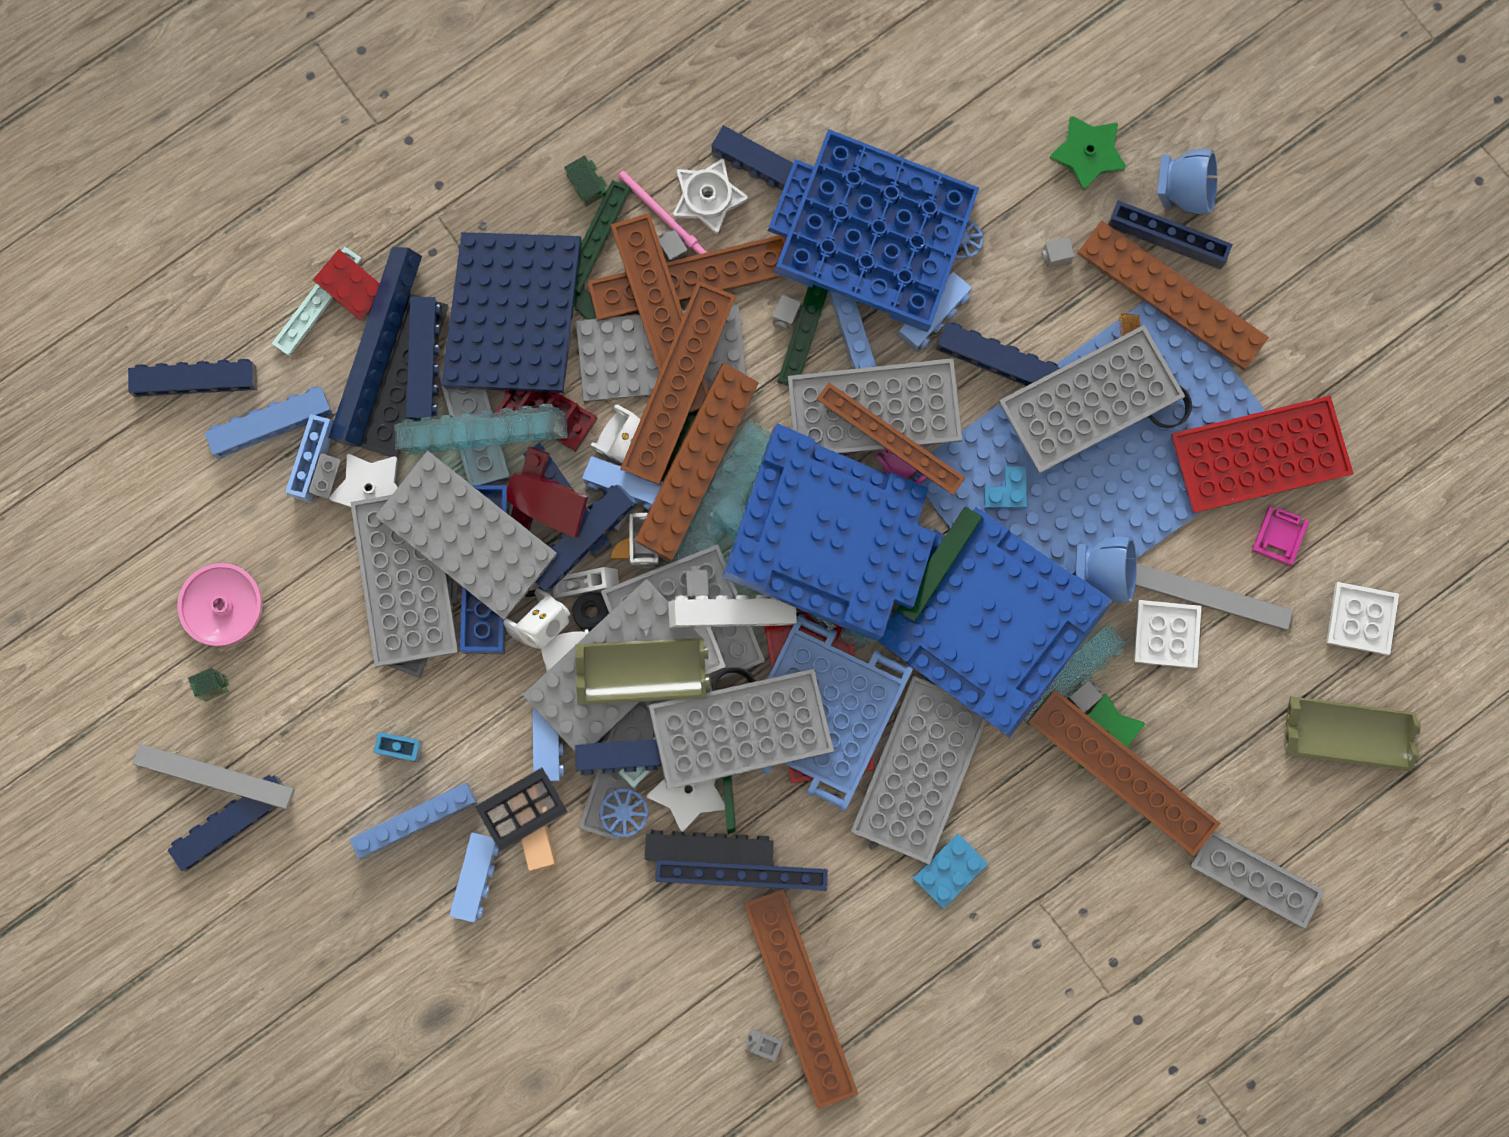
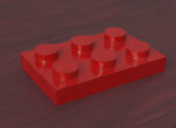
(348, 284)

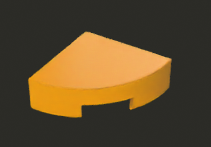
(621, 550)

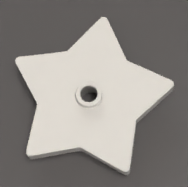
(711, 182)
(363, 474)
(688, 806)

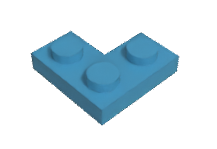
(1012, 495)

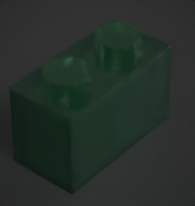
(585, 180)
(208, 684)

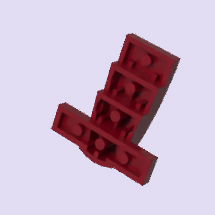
(578, 419)
(544, 498)

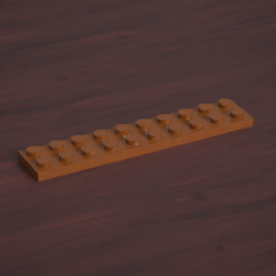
(720, 268)
(652, 288)
(1173, 295)
(678, 383)
(696, 462)
(1124, 772)
(800, 999)

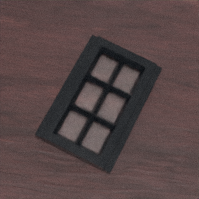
(521, 809)

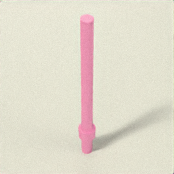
(690, 241)

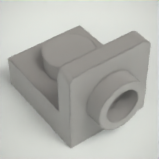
(763, 1044)

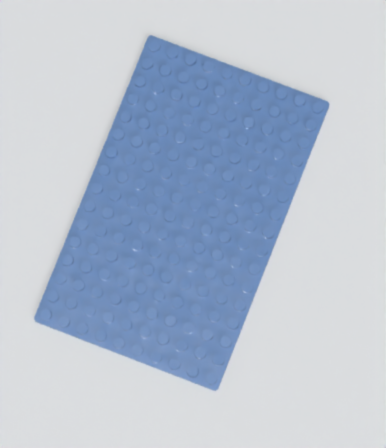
(1114, 487)

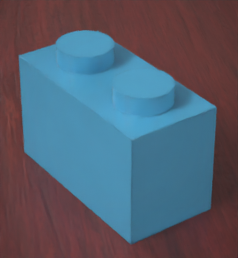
(398, 747)

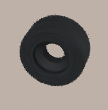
(580, 606)

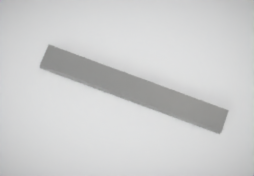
(1213, 597)
(214, 777)

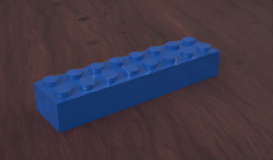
(480, 626)

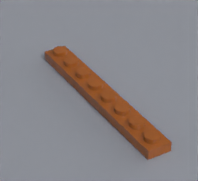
(890, 438)

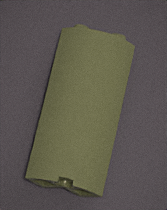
(641, 671)
(1351, 733)

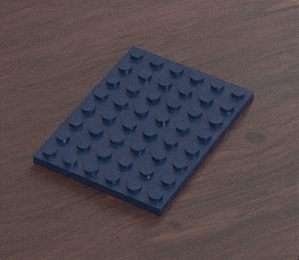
(512, 312)

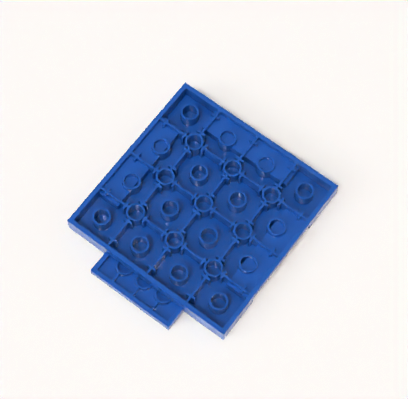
(872, 228)
(831, 535)
(998, 625)

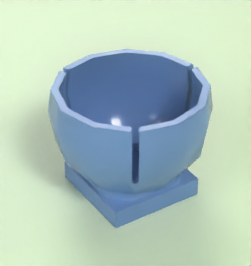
(1186, 181)
(1107, 567)

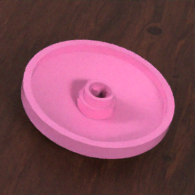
(220, 605)

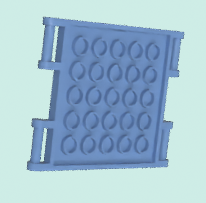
(855, 704)

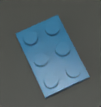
(950, 871)

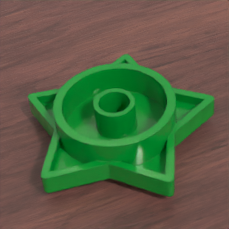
(1086, 164)
(1119, 726)

